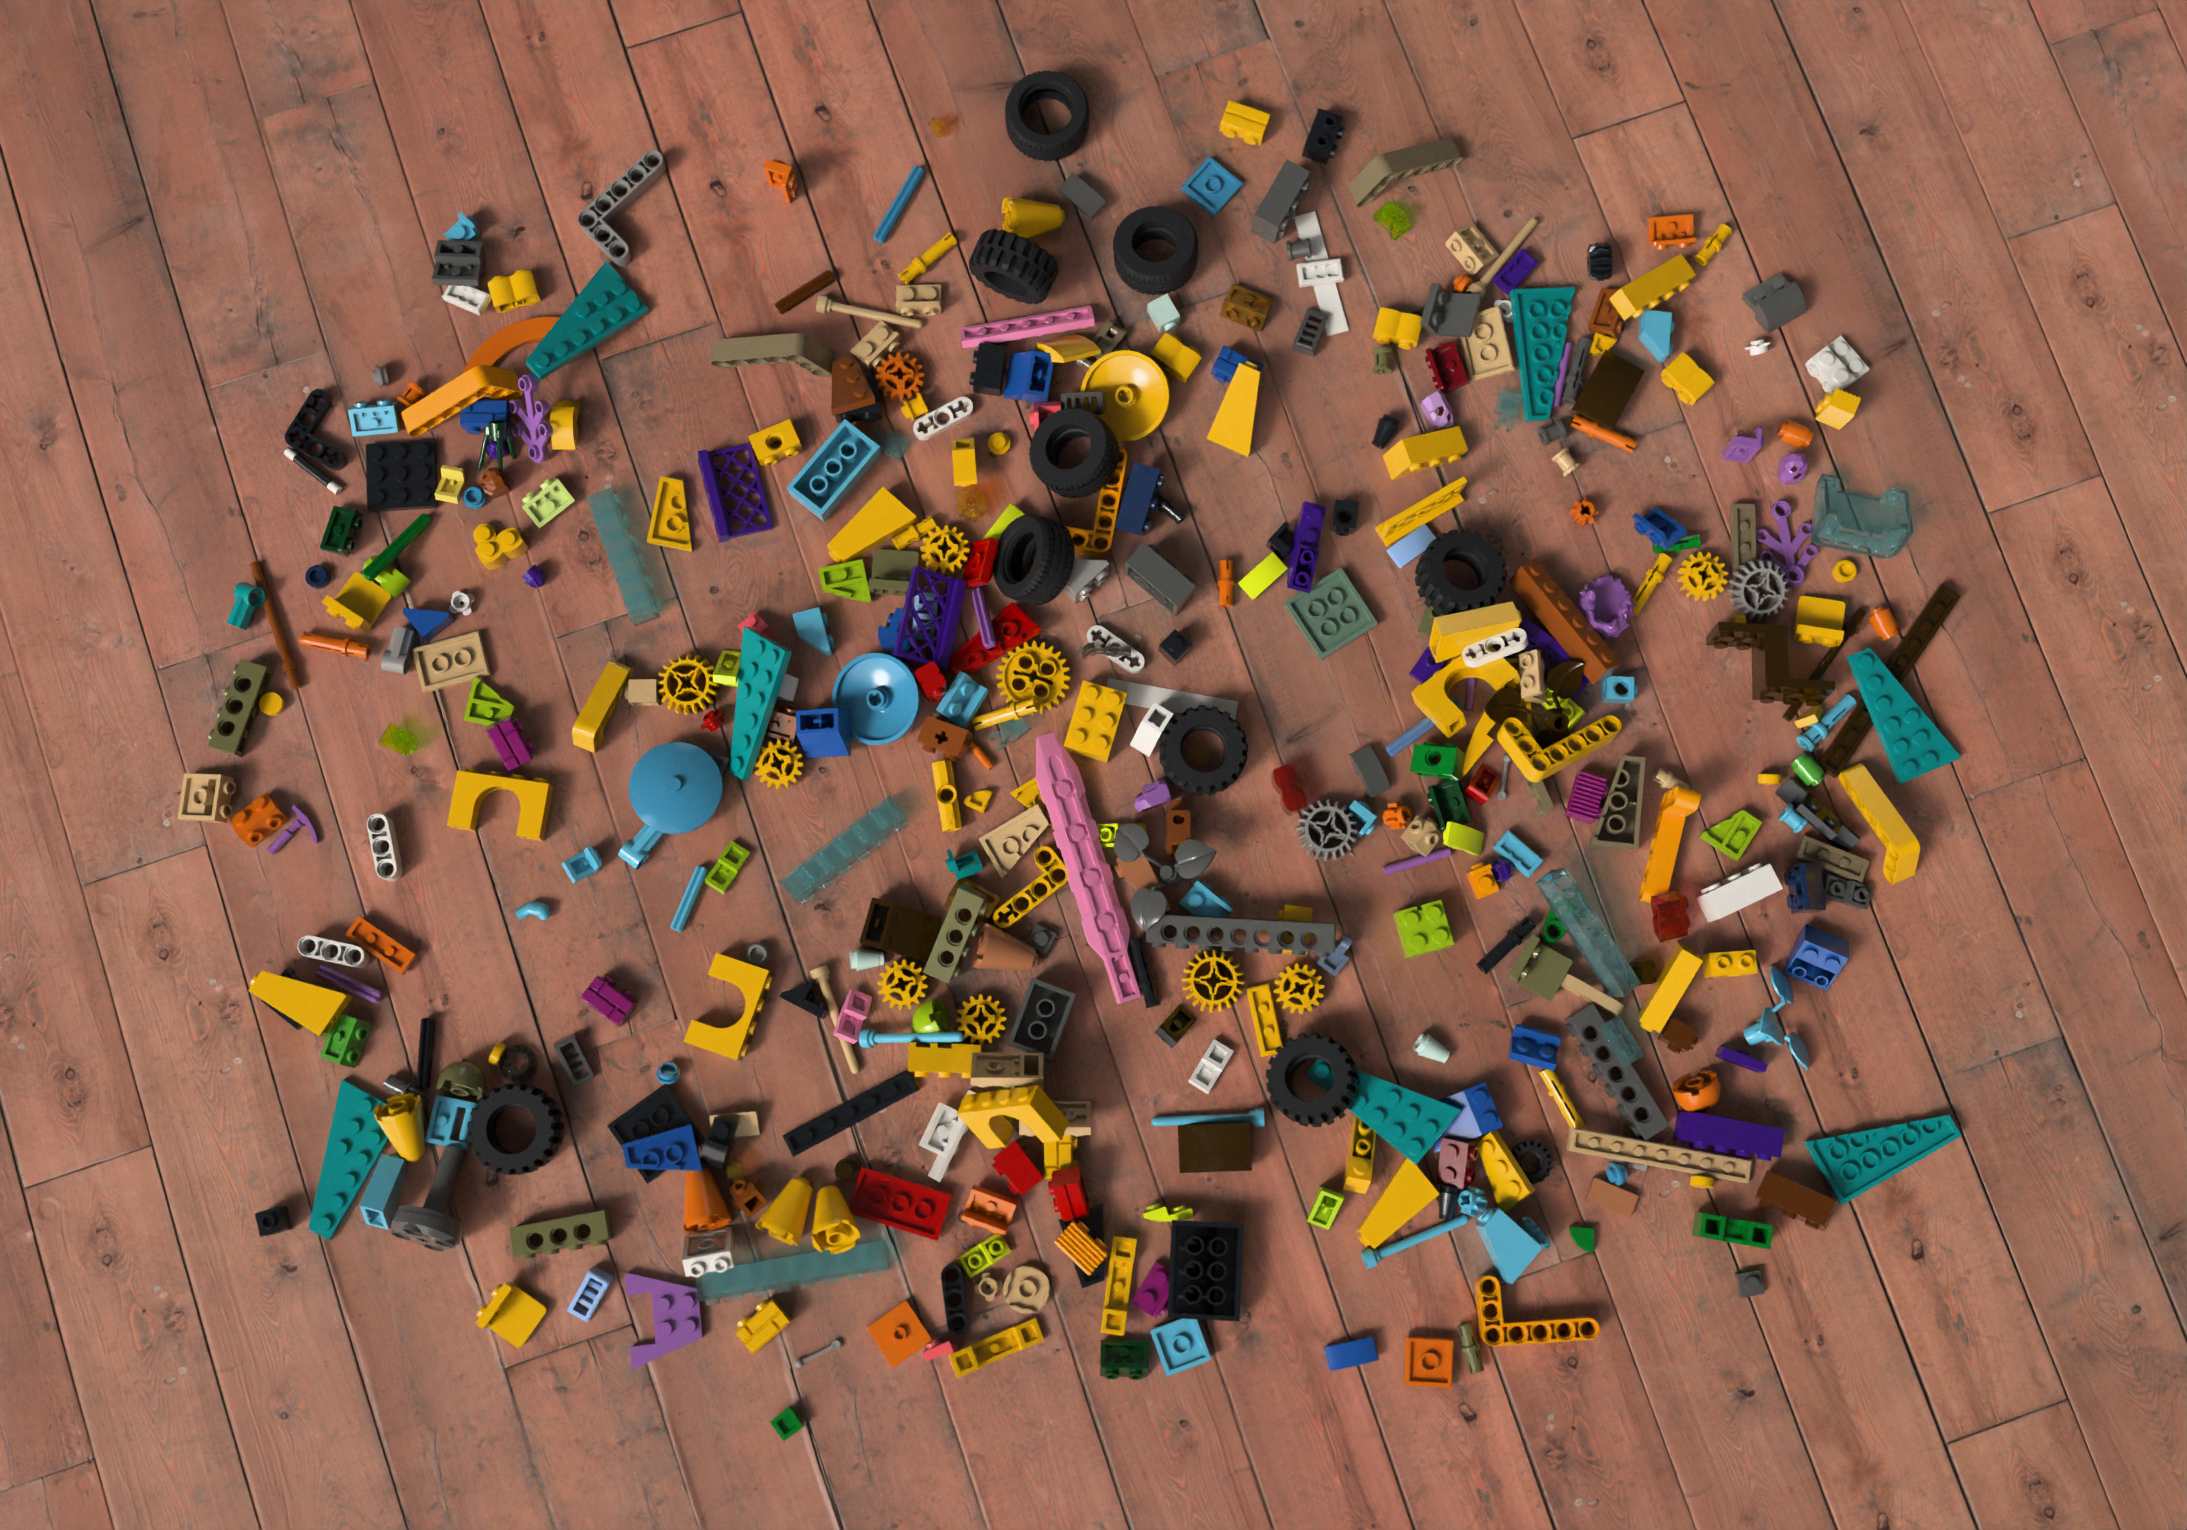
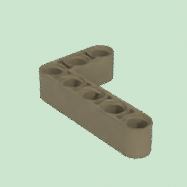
(1401, 165)
(773, 350)

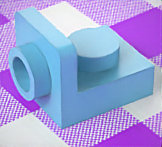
(463, 230)

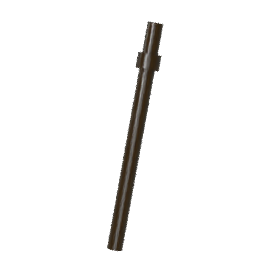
(1849, 629)

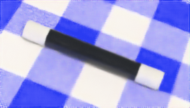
(313, 471)

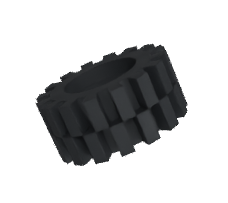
(1543, 1157)

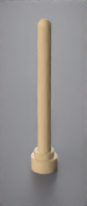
(1480, 287)
(825, 305)
(821, 976)

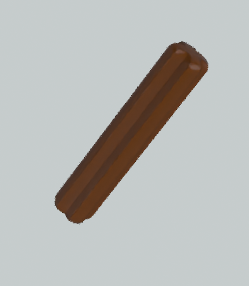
(805, 292)

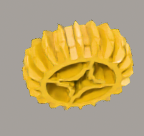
(694, 676)
(1211, 1001)

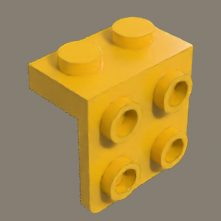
(358, 602)
(1819, 621)
(511, 1314)

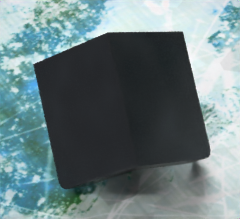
(1281, 541)

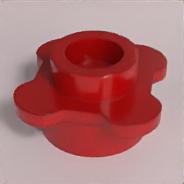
(713, 720)

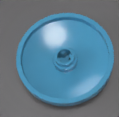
(880, 696)
(676, 788)

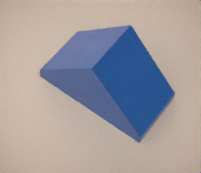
(429, 622)

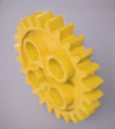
(1039, 657)

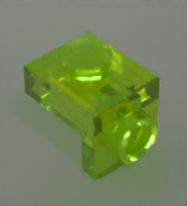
(1392, 219)
(398, 740)

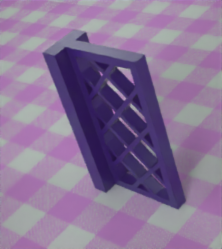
(716, 500)
(947, 623)
(1549, 646)

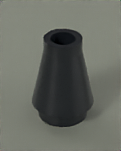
(1385, 430)
(1447, 1201)

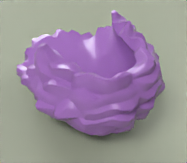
(1606, 606)

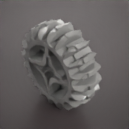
(1762, 581)
(1336, 833)

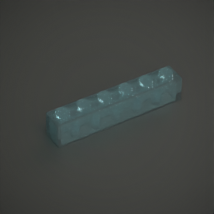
(623, 557)
(843, 851)
(1588, 932)

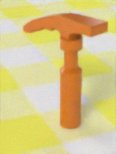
(978, 752)

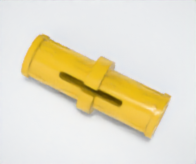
(1713, 244)
(914, 533)

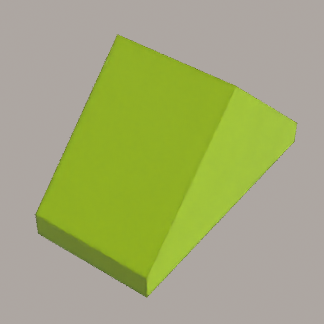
(1325, 1207)

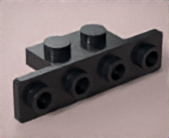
(1818, 815)

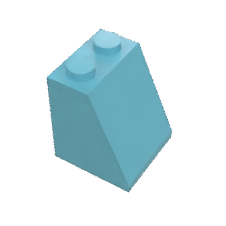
(1506, 1244)

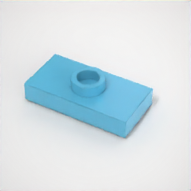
(1518, 854)

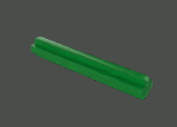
(396, 547)

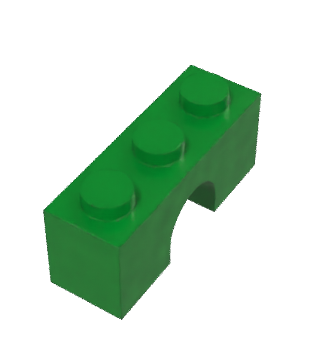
(1732, 1230)

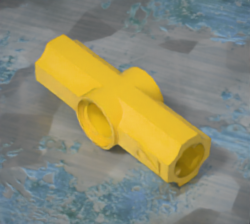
(945, 781)

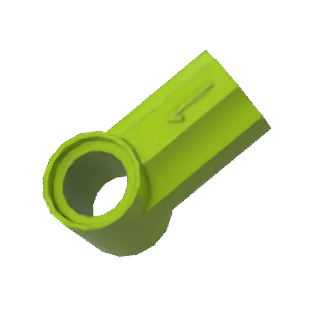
(390, 579)

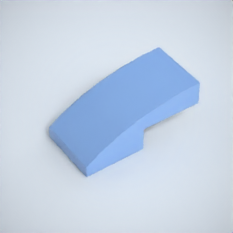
(1411, 546)

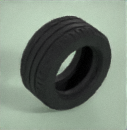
(1052, 86)
(1051, 565)

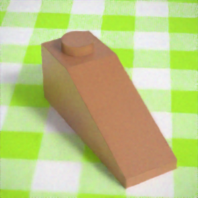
(1138, 874)

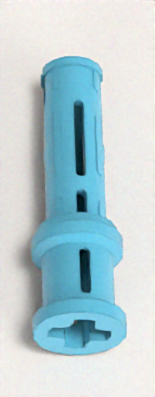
(1820, 729)

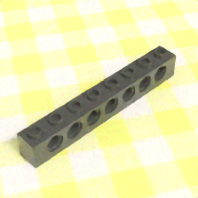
(1324, 931)

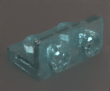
(1621, 1040)

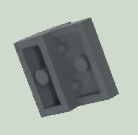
(459, 263)
(1775, 302)

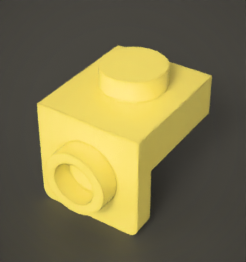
(451, 484)

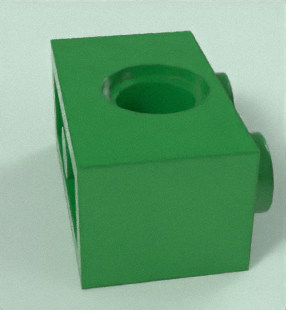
(1449, 766)

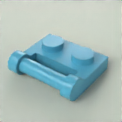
(444, 1120)

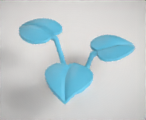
(1768, 1028)

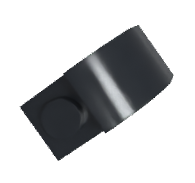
(718, 1144)

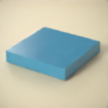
(1211, 186)

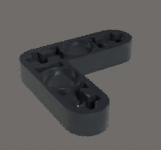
(306, 431)

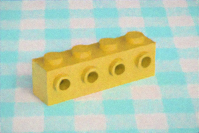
(1653, 287)

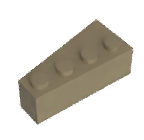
(1621, 814)

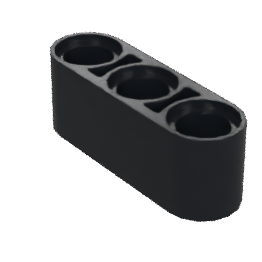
(955, 1310)

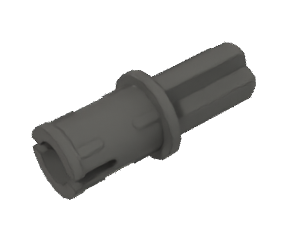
(400, 1087)

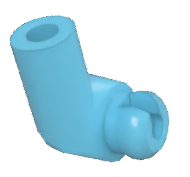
(535, 908)

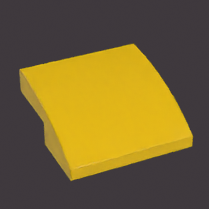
(1069, 348)

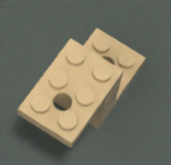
(1026, 1070)

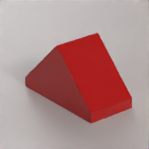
(1482, 785)

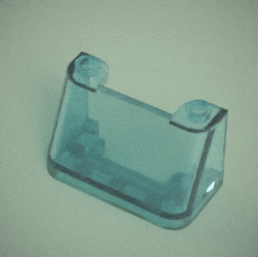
(1860, 521)

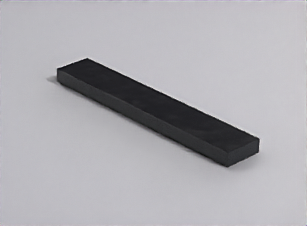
(850, 1113)

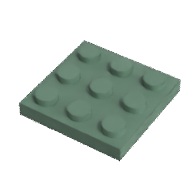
(1330, 614)

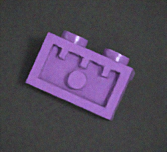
(1744, 447)

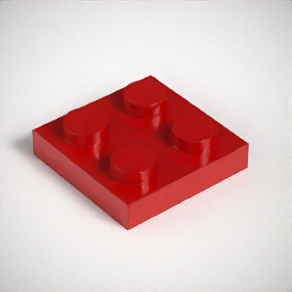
(980, 562)

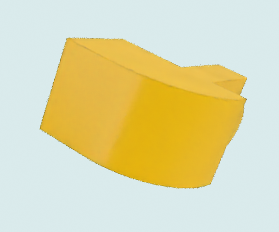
(564, 425)

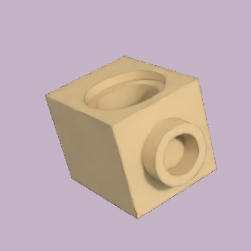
(642, 692)

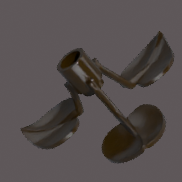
(1563, 681)

